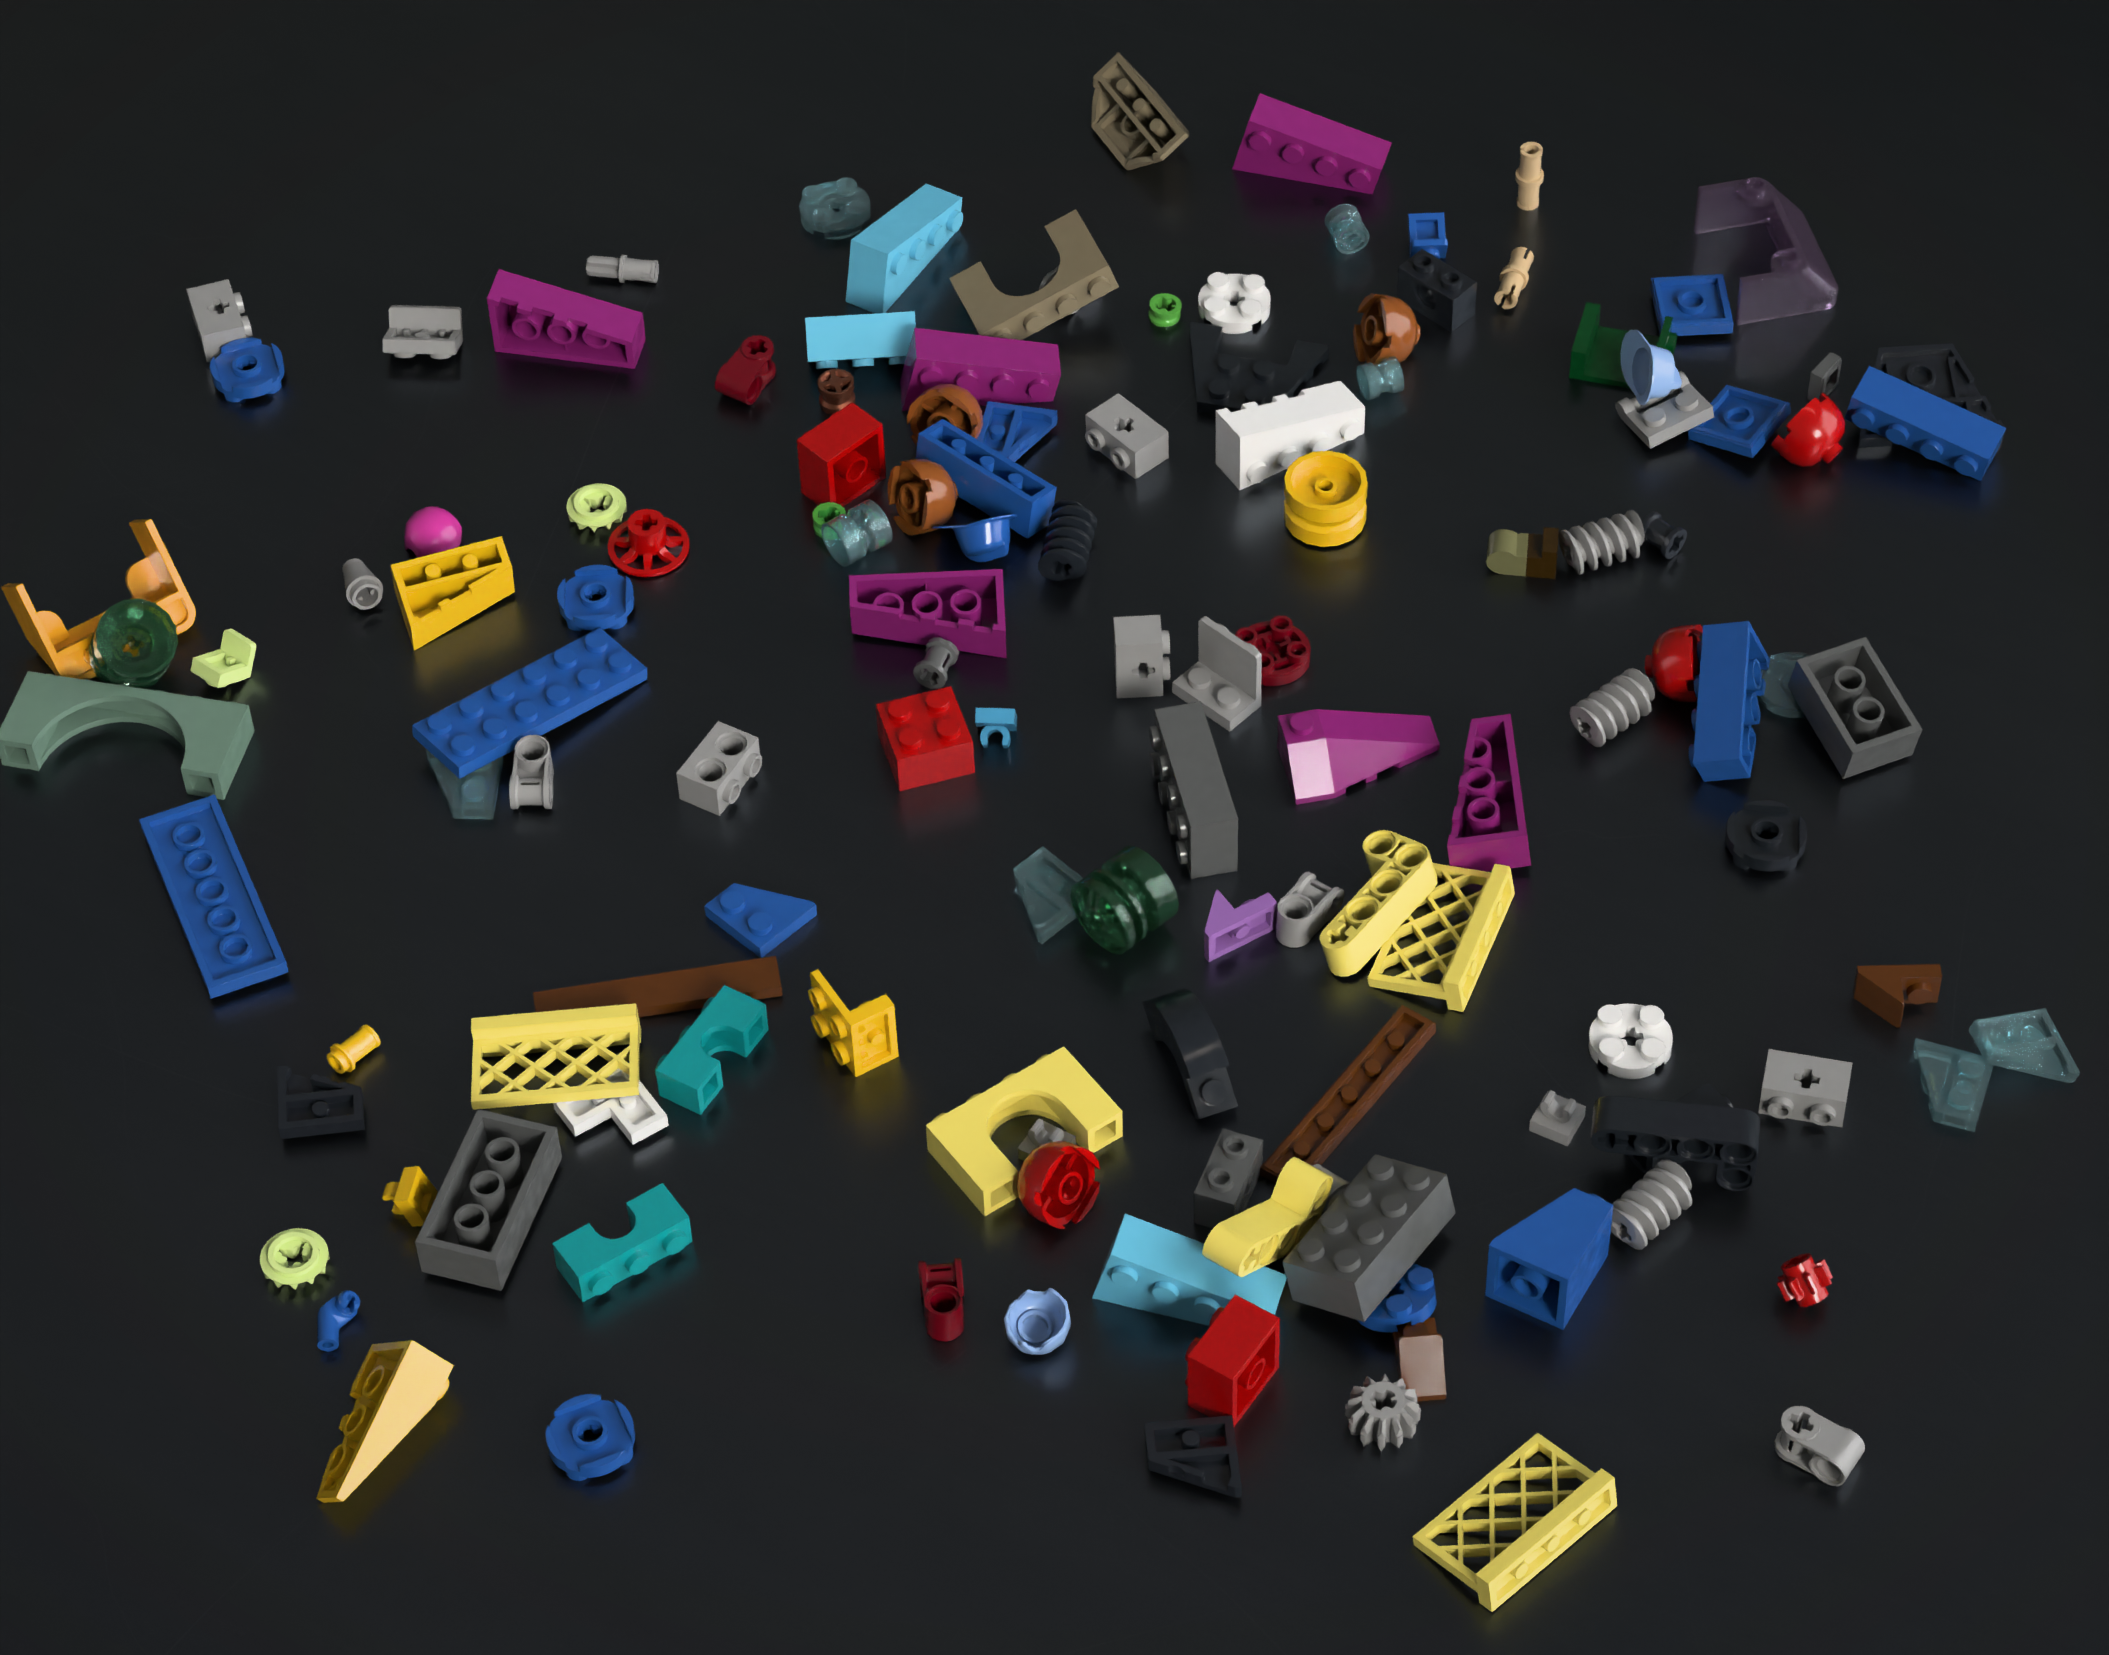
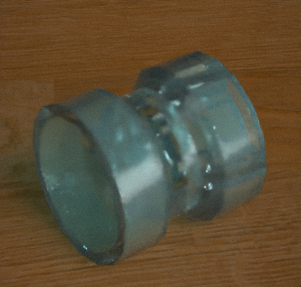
(1347, 228)
(1380, 378)

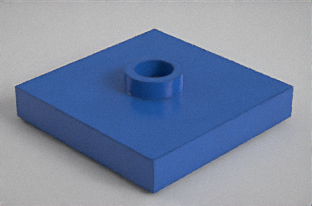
(1695, 303)
(1741, 421)

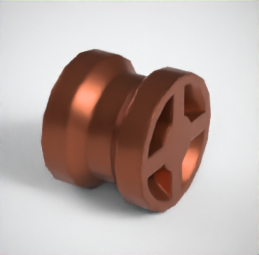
(835, 390)

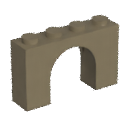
(1079, 281)

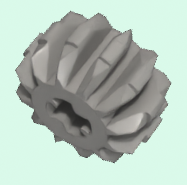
(1382, 1412)

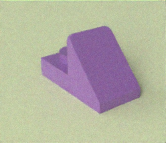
(1233, 928)

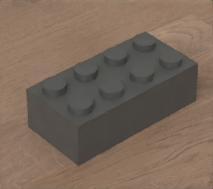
(1194, 790)
(489, 1199)
(1369, 1237)

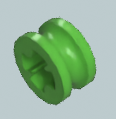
(1160, 310)
(823, 513)

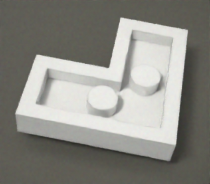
(635, 1115)

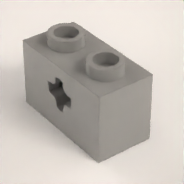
(217, 316)
(1126, 436)
(1139, 656)
(1805, 1088)

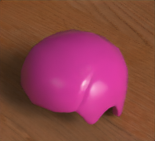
(432, 531)

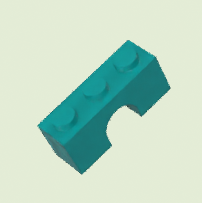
(725, 1024)
(597, 1263)

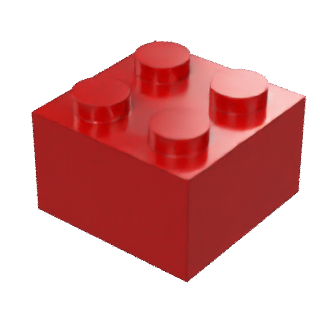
(842, 457)
(925, 738)
(1232, 1359)

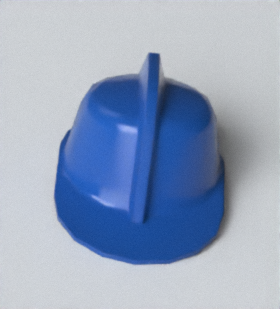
(985, 538)

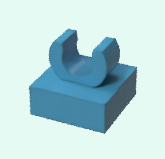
(996, 720)

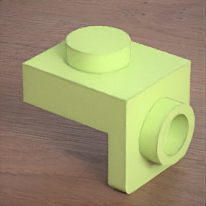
(229, 663)

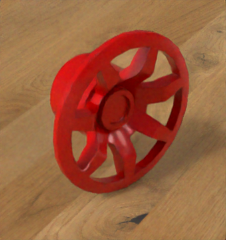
(647, 539)

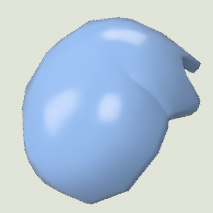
(1037, 1321)

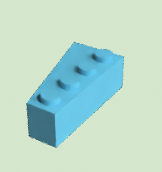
(900, 246)
(1172, 1278)

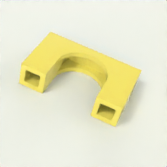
(1049, 1088)

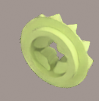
(593, 497)
(289, 1245)

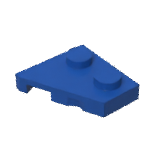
(1015, 428)
(759, 916)

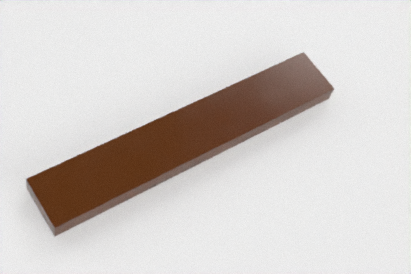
(669, 990)
(1353, 1092)

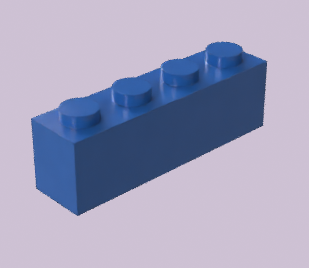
(1924, 423)
(989, 478)

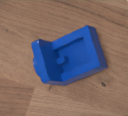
(1427, 233)

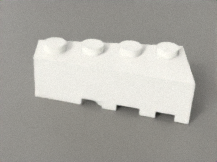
(1275, 434)

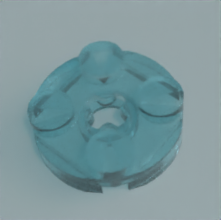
(818, 205)

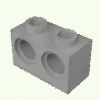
(719, 768)

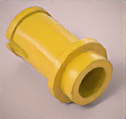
(345, 1055)

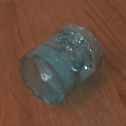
(854, 534)

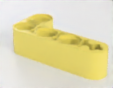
(1398, 885)
(1273, 1226)

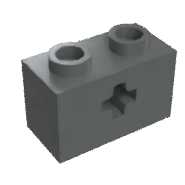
(1228, 1178)

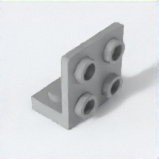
(1225, 676)

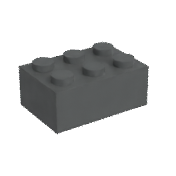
(1854, 707)

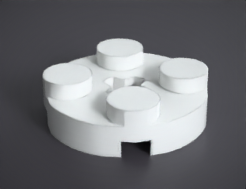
(1247, 290)
(1632, 1020)

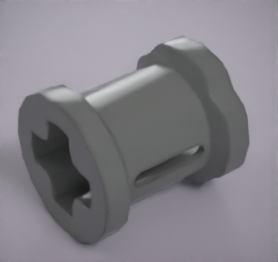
(936, 663)

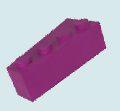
(1309, 148)
(562, 324)
(984, 365)
(925, 605)
(1489, 805)

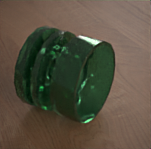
(144, 628)
(1124, 900)

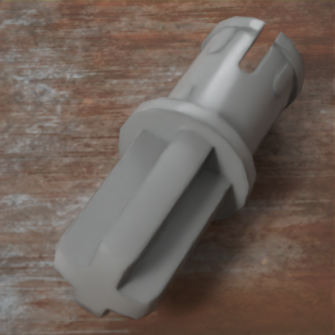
(623, 268)

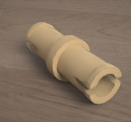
(1529, 176)
(1514, 277)

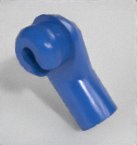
(333, 1316)

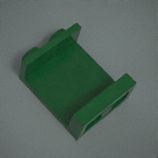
(1598, 348)

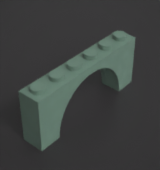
(58, 707)

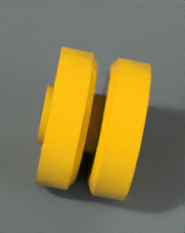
(1325, 498)

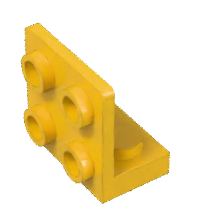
(859, 1036)

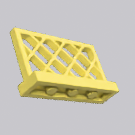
(1472, 947)
(555, 1033)
(1547, 1535)

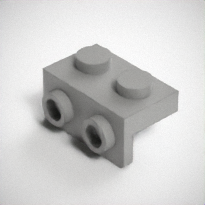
(423, 331)

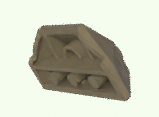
(1133, 116)

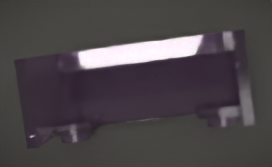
(1799, 273)

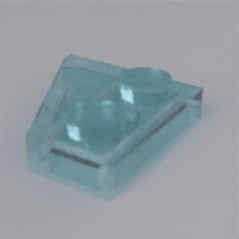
(471, 795)
(1045, 891)
(2025, 1044)
(1953, 1082)

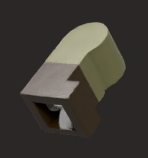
(1523, 553)

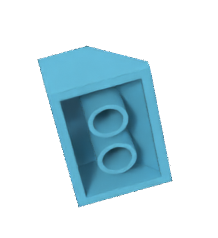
(859, 338)

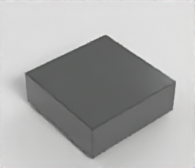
(1825, 376)

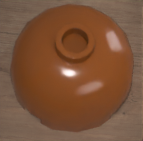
(1385, 329)
(947, 403)
(922, 495)

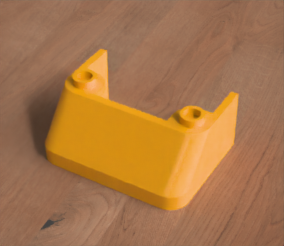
(148, 579)

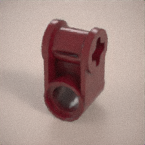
(747, 370)
(942, 1297)

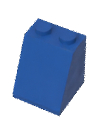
(1551, 1257)

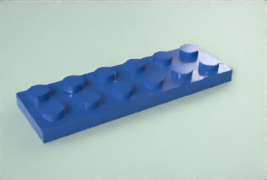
(529, 702)
(213, 896)

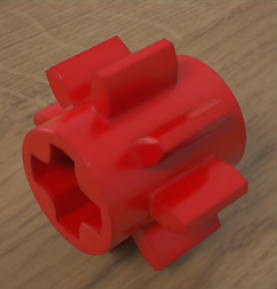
(1804, 1280)

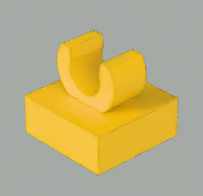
(411, 1195)

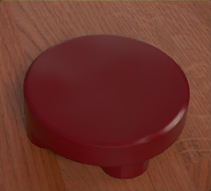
(1282, 647)

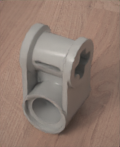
(532, 773)
(1306, 910)
(1821, 1447)

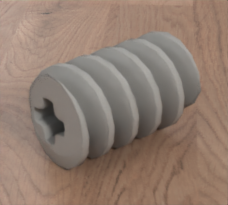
(1602, 541)
(1613, 707)
(1651, 1204)

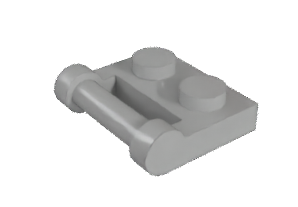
(1668, 418)

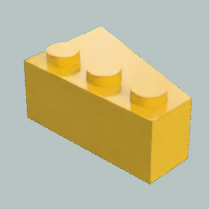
(451, 587)

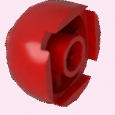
(1812, 434)
(1675, 662)
(1058, 1183)

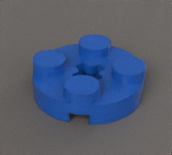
(240, 384)
(609, 612)
(1413, 1302)
(593, 1458)

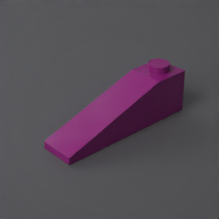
(1338, 748)

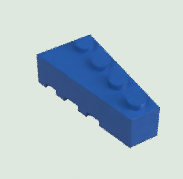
(1727, 700)

